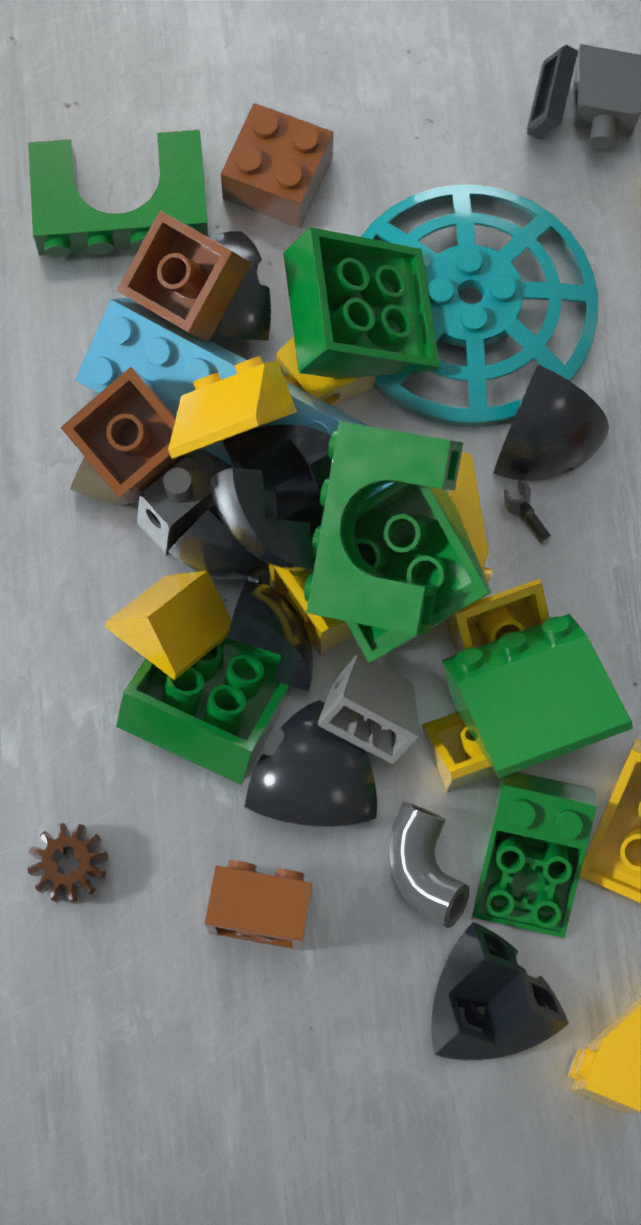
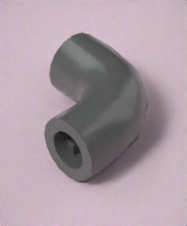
(416, 870)

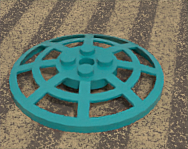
(501, 300)

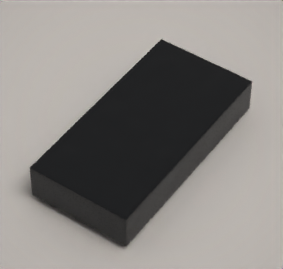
(552, 92)

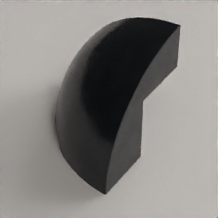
(250, 308)
(551, 430)
(291, 459)
(251, 518)
(213, 549)
(272, 624)
(313, 777)
(489, 1002)

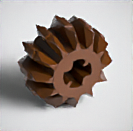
(54, 875)

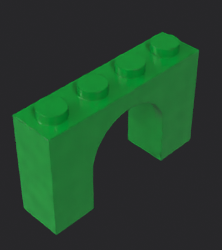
(69, 225)
(342, 580)

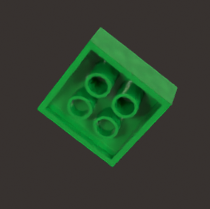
(359, 306)
(418, 538)
(534, 695)
(212, 711)

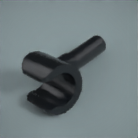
(525, 509)

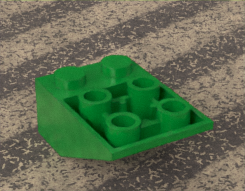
(534, 853)

